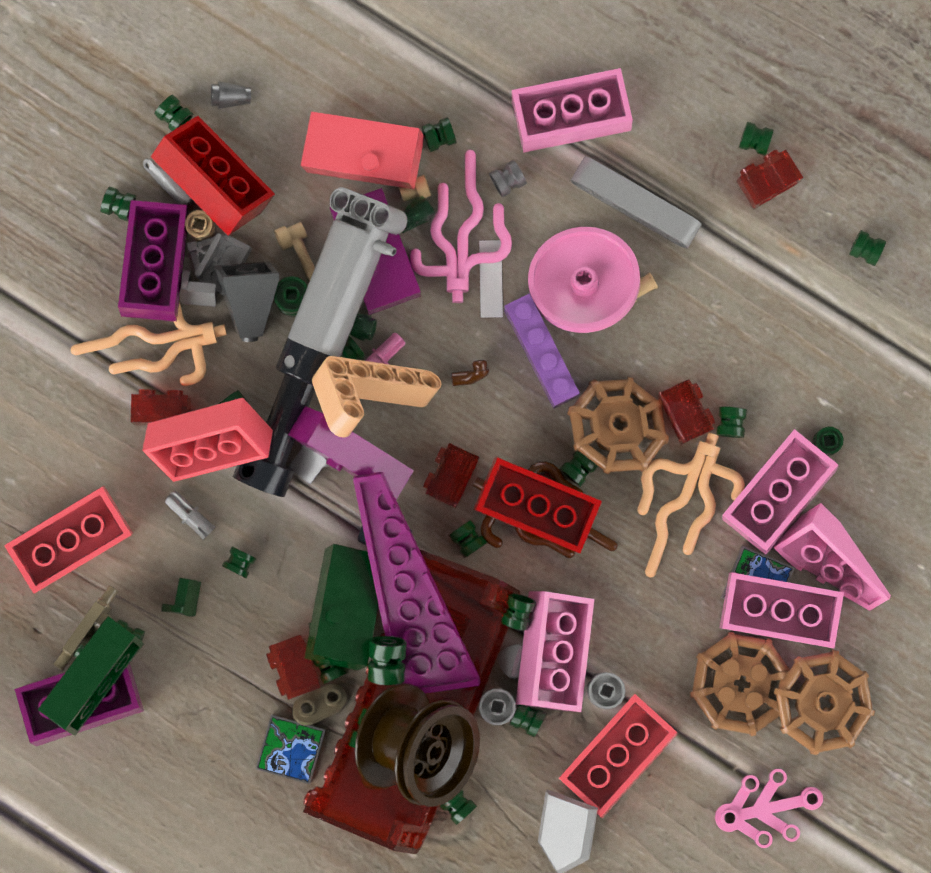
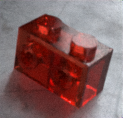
(148, 407)
(295, 671)

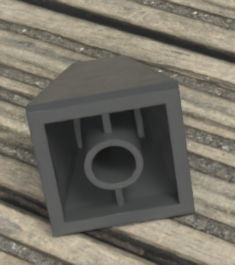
(248, 295)

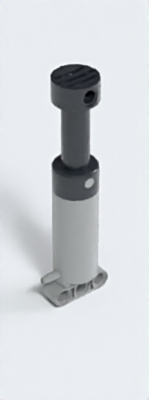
(323, 322)

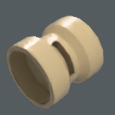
(201, 230)

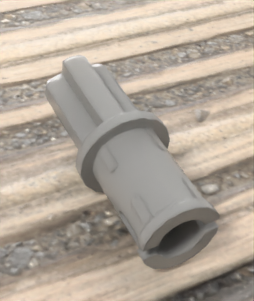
(189, 514)

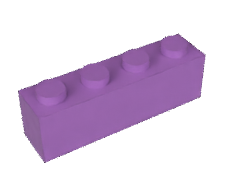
(541, 351)

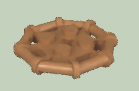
(610, 438)
(732, 670)
(809, 707)

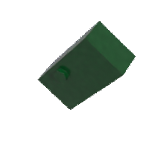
(343, 609)
(91, 676)

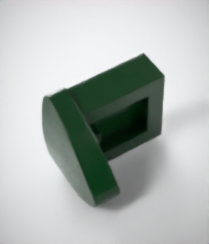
(186, 598)

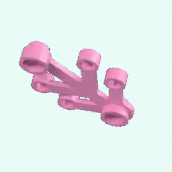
(764, 809)

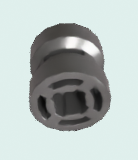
(510, 177)

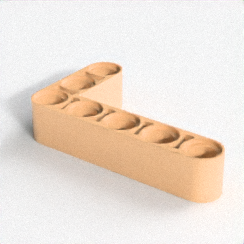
(345, 381)

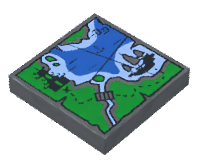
(759, 565)
(290, 749)

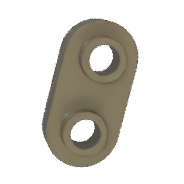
(320, 705)

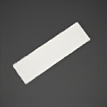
(491, 282)

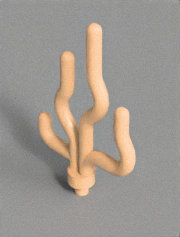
(190, 337)
(699, 467)

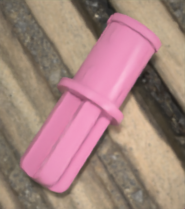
(387, 349)

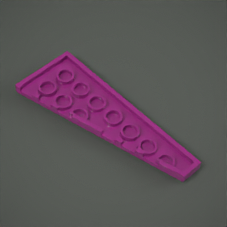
(408, 595)

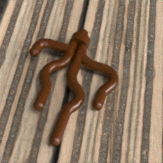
(557, 476)

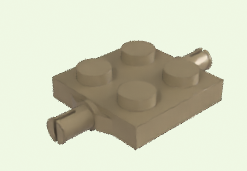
(87, 627)

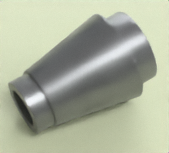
(229, 95)

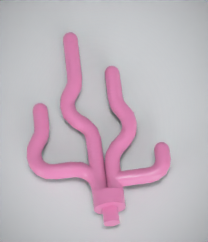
(459, 264)

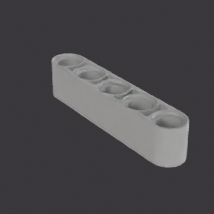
(636, 202)

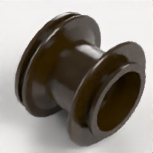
(417, 745)

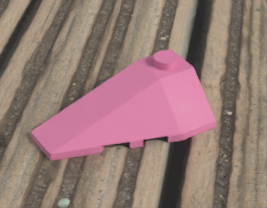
(827, 550)

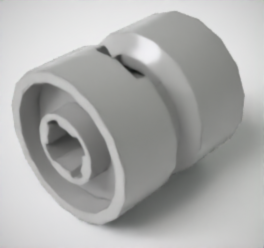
(606, 690)
(497, 706)

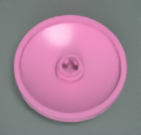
(584, 279)

